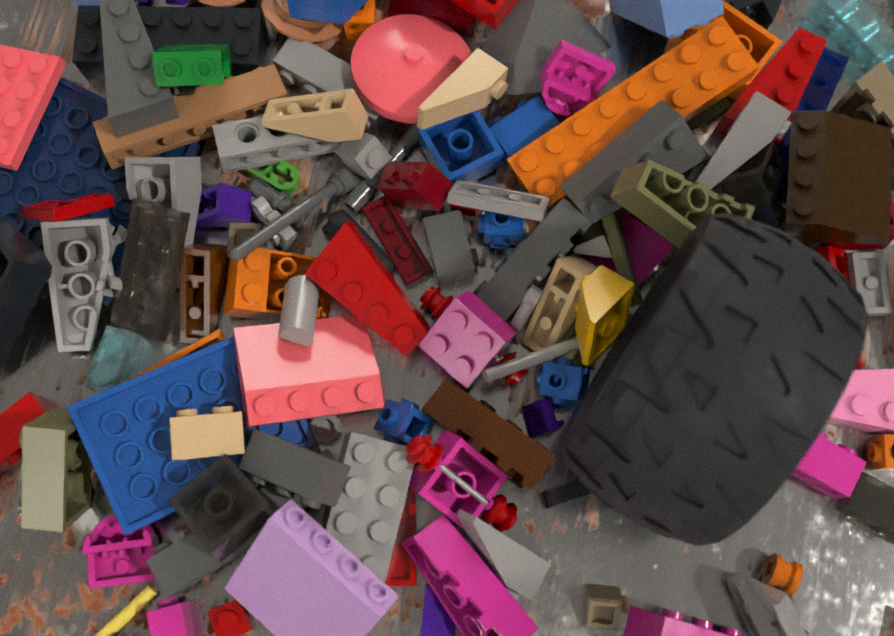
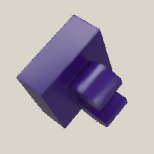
(541, 417)

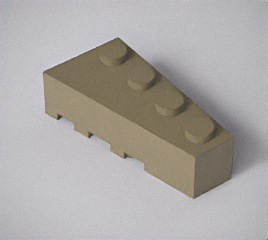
(871, 100)

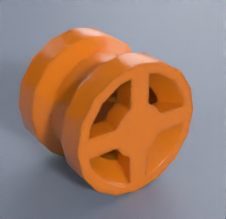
(782, 574)

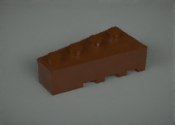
(489, 434)

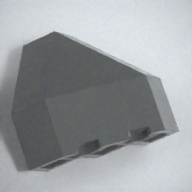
(532, 34)

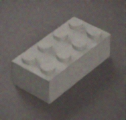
(371, 500)

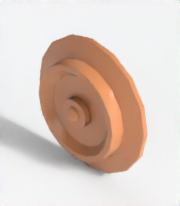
(279, 17)

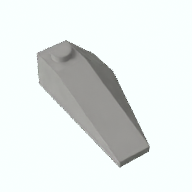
(750, 132)
(168, 182)

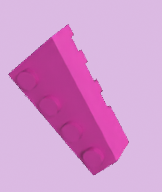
(465, 583)

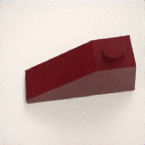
(441, 10)

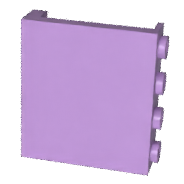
(307, 581)

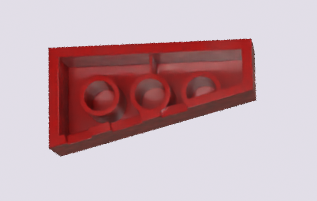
(782, 78)
(367, 289)

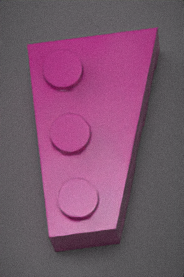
(670, 623)

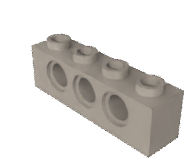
(265, 147)

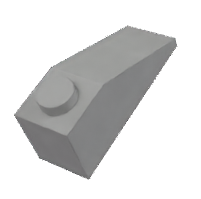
(509, 561)

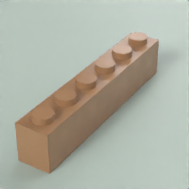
(198, 110)

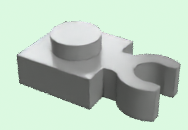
(264, 213)

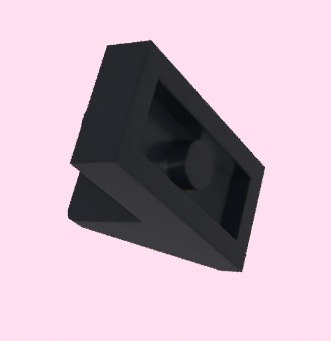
(762, 10)

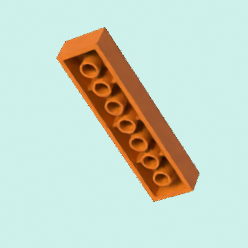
(685, 78)

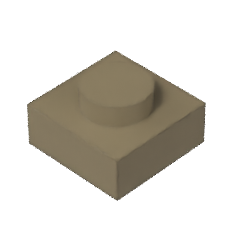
(240, 232)

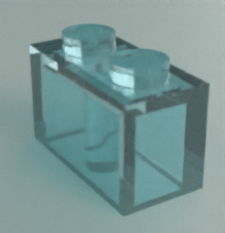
(115, 359)

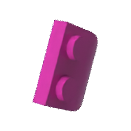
(573, 78)
(118, 557)

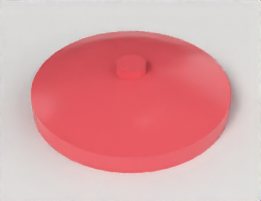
(403, 63)

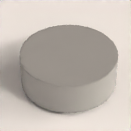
(326, 430)

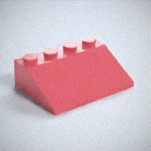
(300, 382)

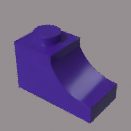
(223, 205)

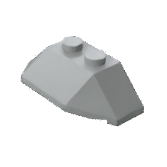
(765, 607)

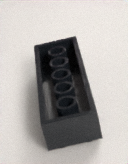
(239, 27)

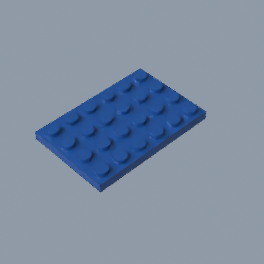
(130, 433)

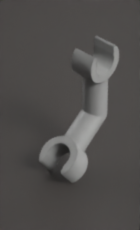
(114, 282)
(524, 311)

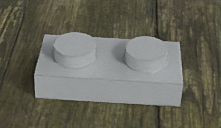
(869, 278)

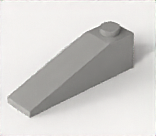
(80, 262)

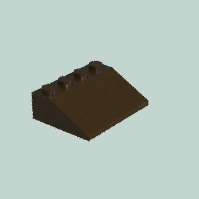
(838, 179)

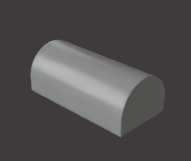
(299, 310)

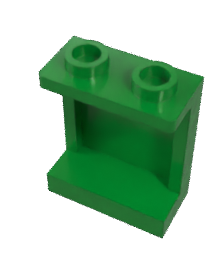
(191, 64)

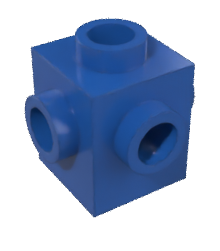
(500, 229)
(563, 380)
(402, 422)

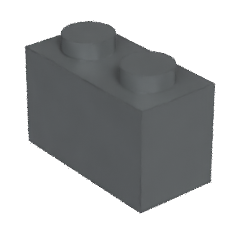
(449, 247)

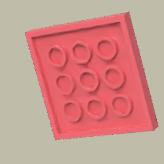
(25, 92)

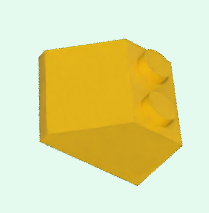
(601, 311)

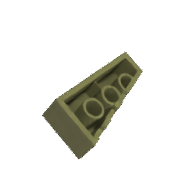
(671, 202)

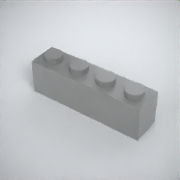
(318, 72)

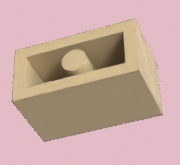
(206, 435)

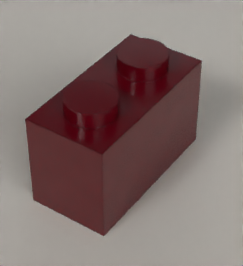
(415, 185)

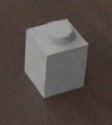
(364, 155)

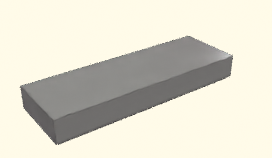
(498, 200)

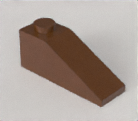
(201, 289)

